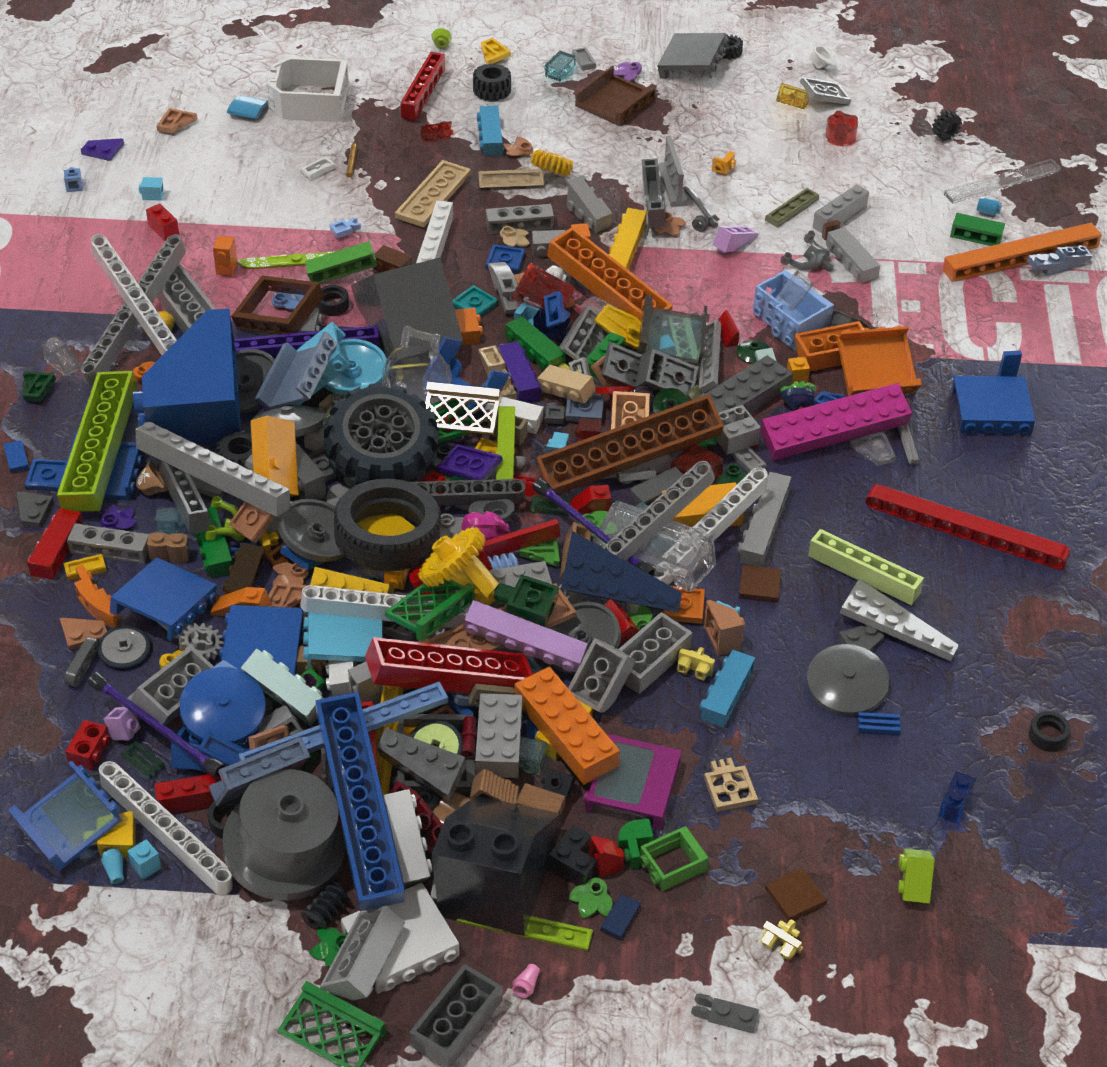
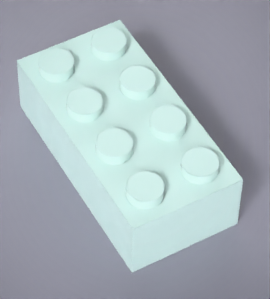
(283, 686)

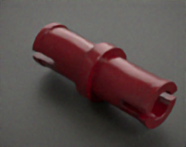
(469, 736)

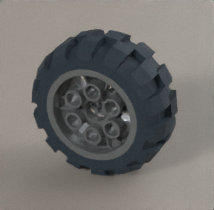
(399, 417)

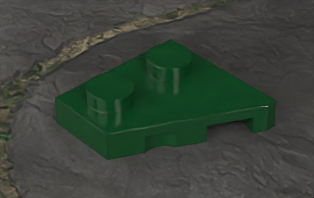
(37, 385)

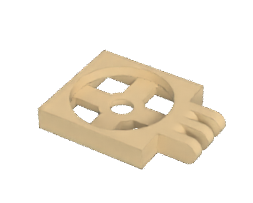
(726, 772)

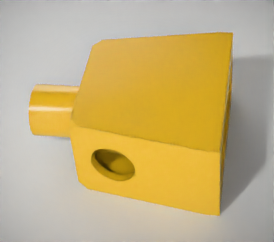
(120, 837)

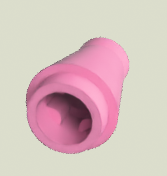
(525, 983)

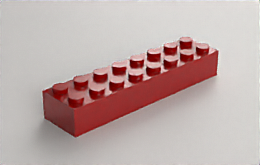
(455, 667)

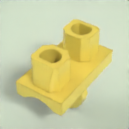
(696, 661)
(790, 944)

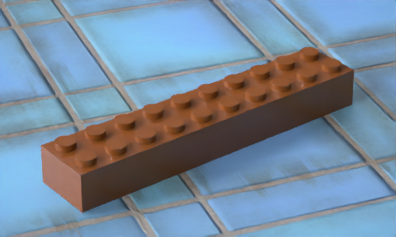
(630, 445)

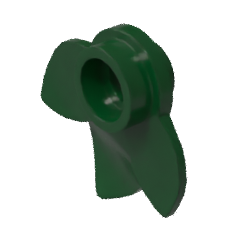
(731, 475)

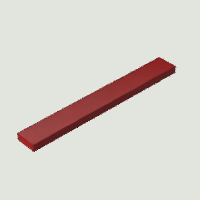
(518, 539)

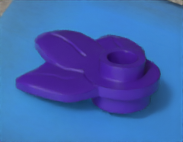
(117, 519)

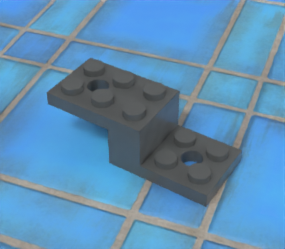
(650, 370)

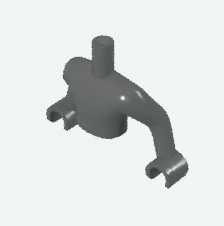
(815, 255)

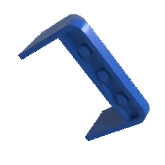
(448, 349)

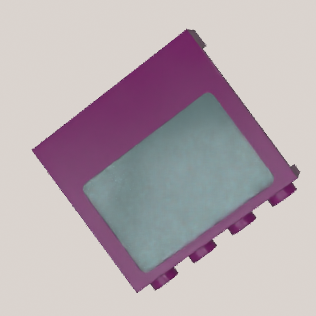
(640, 782)

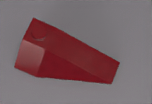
(430, 822)

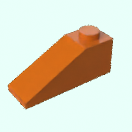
(247, 597)

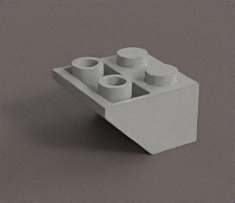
(739, 430)

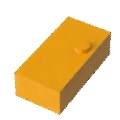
(275, 451)
(704, 503)

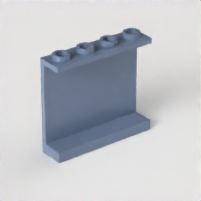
(295, 374)
(241, 774)

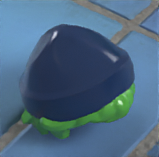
(798, 394)

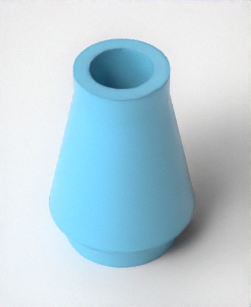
(113, 864)

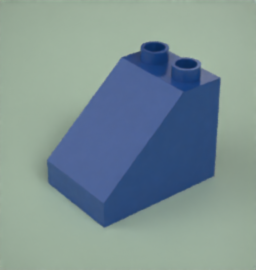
(195, 383)

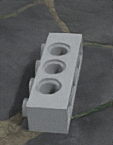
(520, 217)
(110, 543)

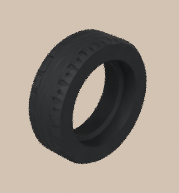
(382, 551)

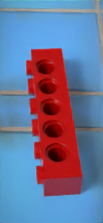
(422, 86)

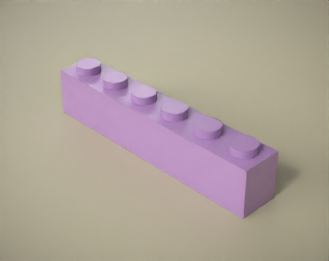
(524, 636)

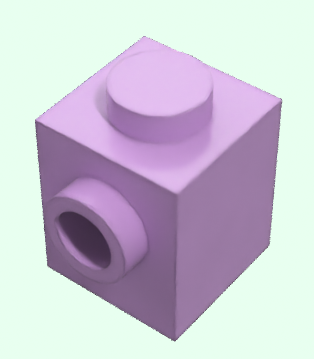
(122, 724)

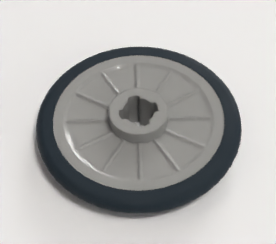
(123, 647)

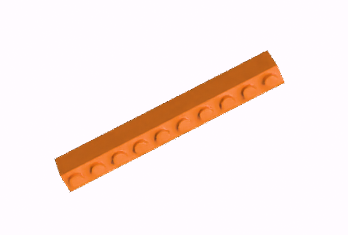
(1016, 252)

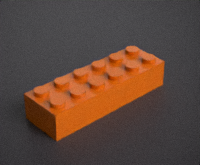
(567, 725)

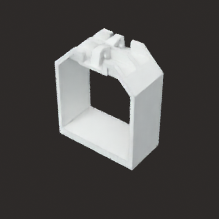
(308, 73)

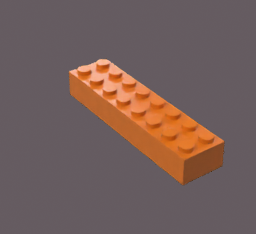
(602, 273)

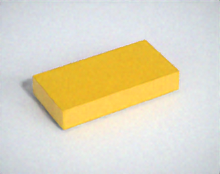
(94, 564)

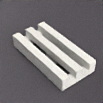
(317, 168)

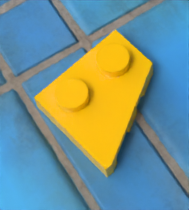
(494, 51)

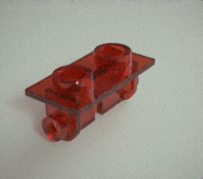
(429, 131)

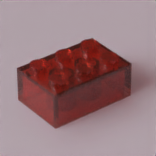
(539, 283)

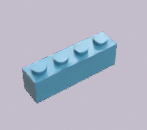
(490, 131)
(727, 688)

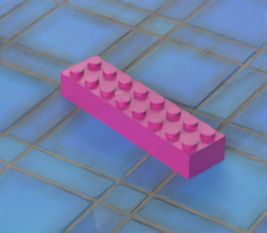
(835, 421)

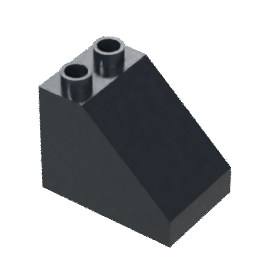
(493, 862)

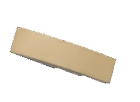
(493, 361)

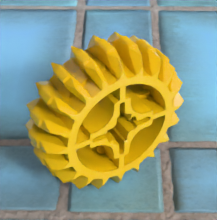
(552, 162)

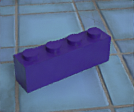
(520, 371)

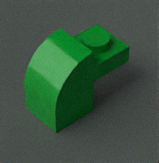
(632, 837)

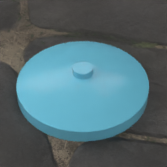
(365, 366)

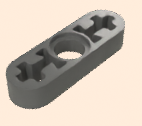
(81, 662)

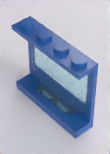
(69, 818)

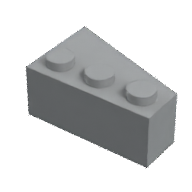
(587, 206)

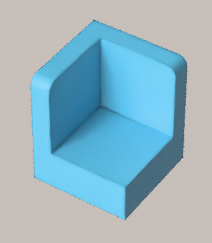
(526, 311)

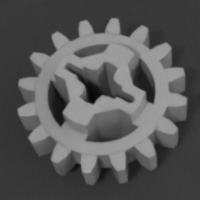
(202, 640)

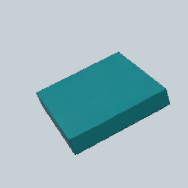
(475, 299)

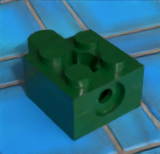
(527, 593)

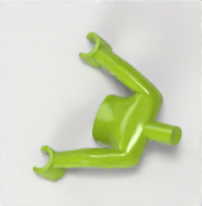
(227, 530)

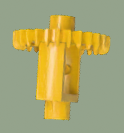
(457, 561)

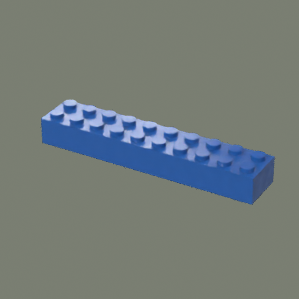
(360, 802)

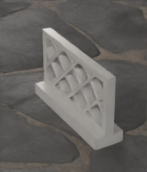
(672, 175)

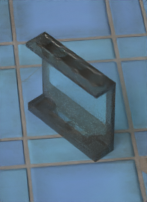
(674, 333)

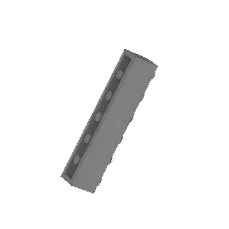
(764, 520)

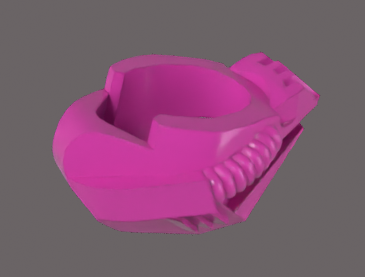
(488, 523)

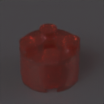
(841, 128)

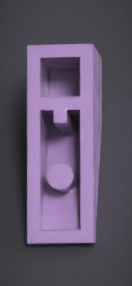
(733, 237)

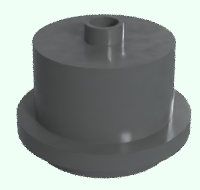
(285, 836)

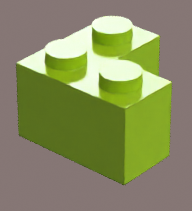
(917, 875)

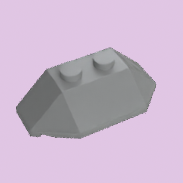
(583, 335)

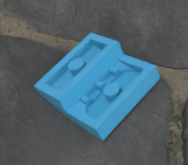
(247, 106)

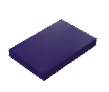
(469, 463)

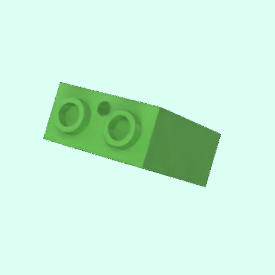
(684, 839)

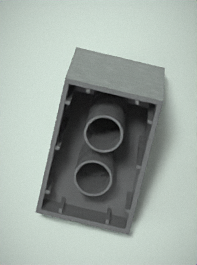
(409, 297)

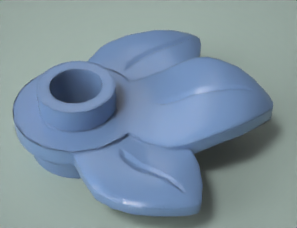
(286, 300)

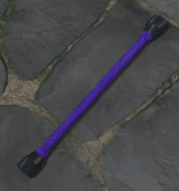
(544, 489)
(101, 684)

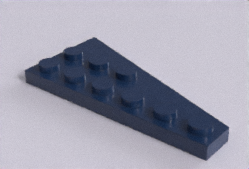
(604, 575)

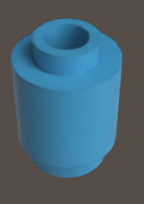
(989, 206)

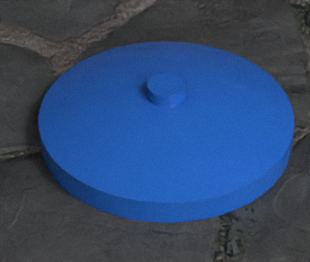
(222, 702)

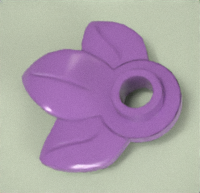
(628, 70)

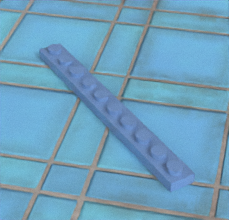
(375, 716)

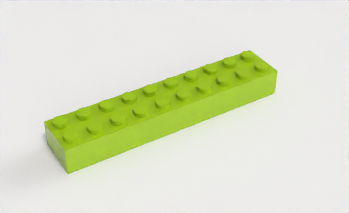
(97, 442)

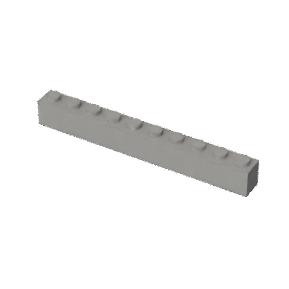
(213, 469)

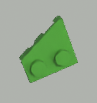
(544, 551)

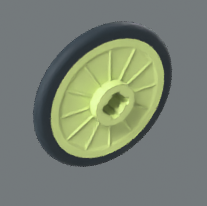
(440, 733)

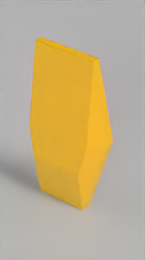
(620, 323)

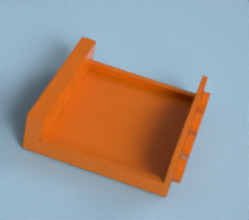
(877, 359)

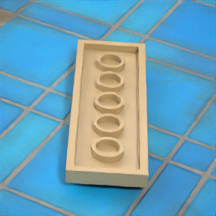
(436, 187)

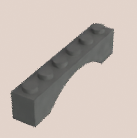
(652, 191)

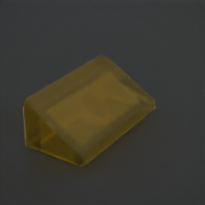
(792, 96)

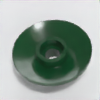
(746, 350)
(666, 397)

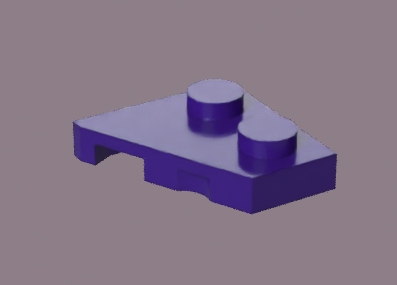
(102, 149)

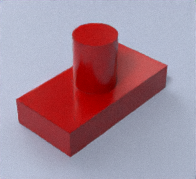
(609, 390)

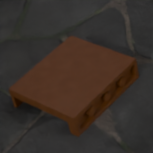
(614, 97)

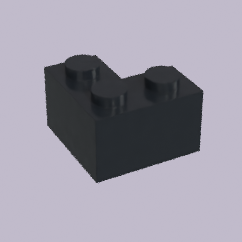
(571, 857)

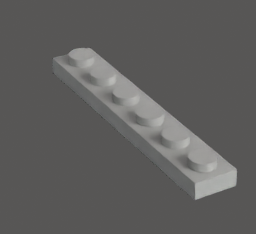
(710, 366)

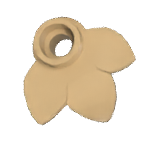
(514, 237)

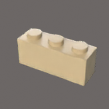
(567, 384)

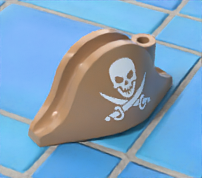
(150, 480)

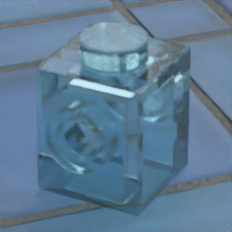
(168, 520)

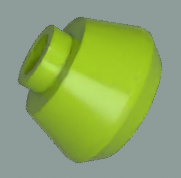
(441, 37)

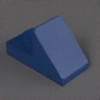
(555, 309)

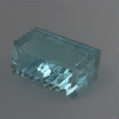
(559, 65)

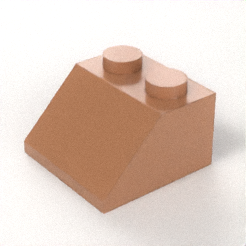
(723, 627)

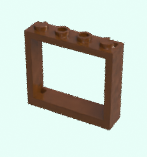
(247, 321)

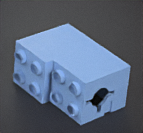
(811, 314)

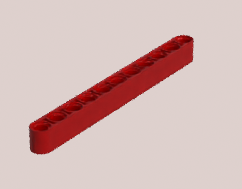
(968, 526)

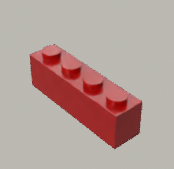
(53, 545)
(186, 793)

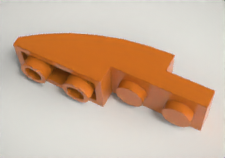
(94, 599)

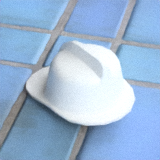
(822, 56)

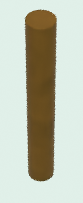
(351, 161)

